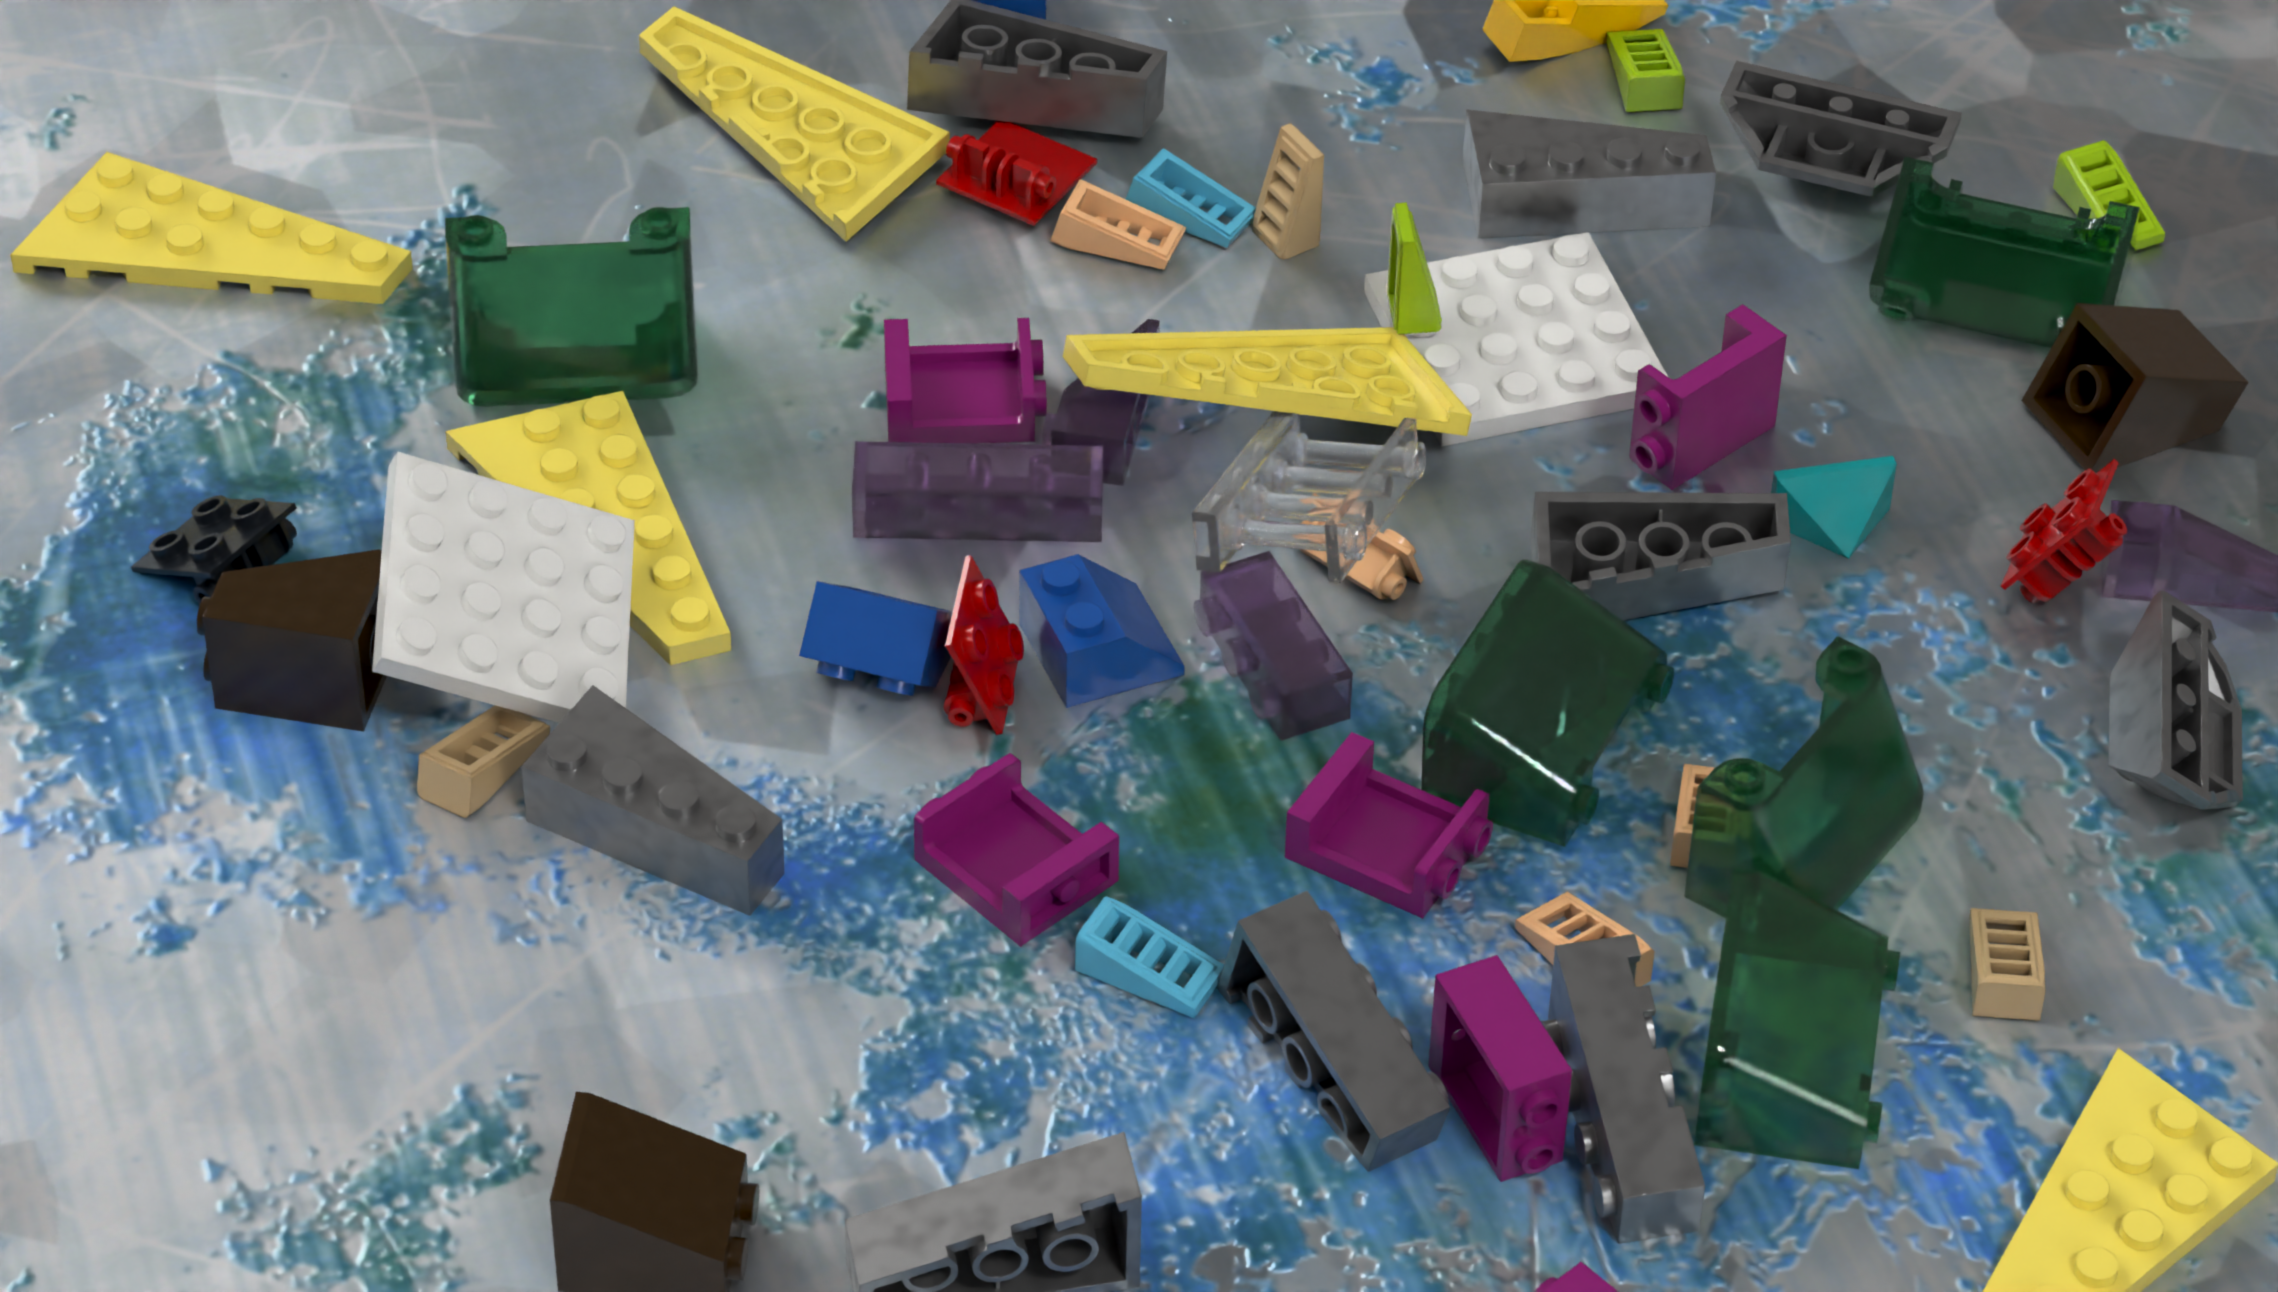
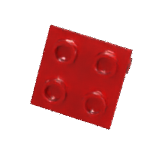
(1014, 170)
(2065, 538)
(983, 653)

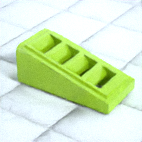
(1646, 70)
(2099, 167)
(1410, 284)

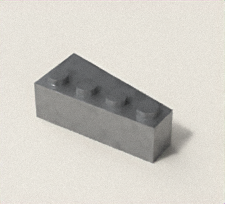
(1034, 72)
(1583, 176)
(1663, 549)
(651, 805)
(1333, 1030)
(1623, 1092)
(1023, 1229)

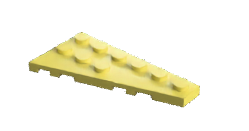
(814, 134)
(196, 235)
(1310, 372)
(600, 460)
(2131, 1190)

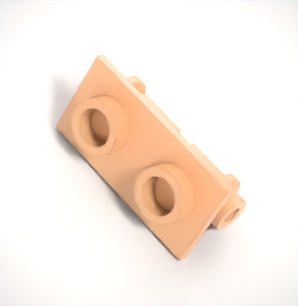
(1383, 565)

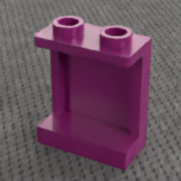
(963, 389)
(1712, 409)
(1384, 831)
(1012, 852)

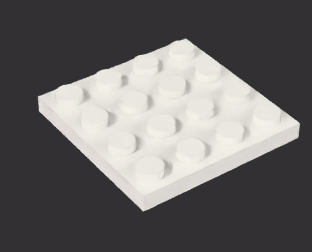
(1529, 335)
(501, 591)

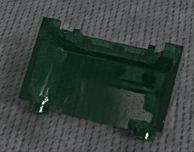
(1994, 261)
(572, 315)
(1537, 704)
(1830, 806)
(1793, 1027)

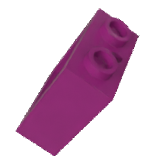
(1499, 1068)

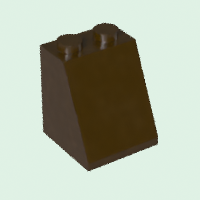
(2131, 384)
(296, 640)
(647, 1205)

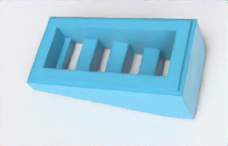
(1179, 190)
(1135, 932)

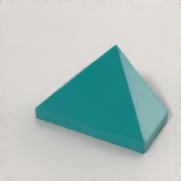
(1837, 501)

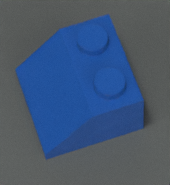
(1092, 630)
(876, 635)

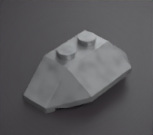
(1831, 130)
(2176, 710)

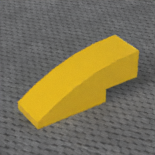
(1562, 27)

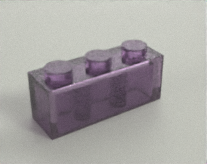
(1274, 646)

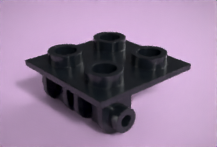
(221, 538)

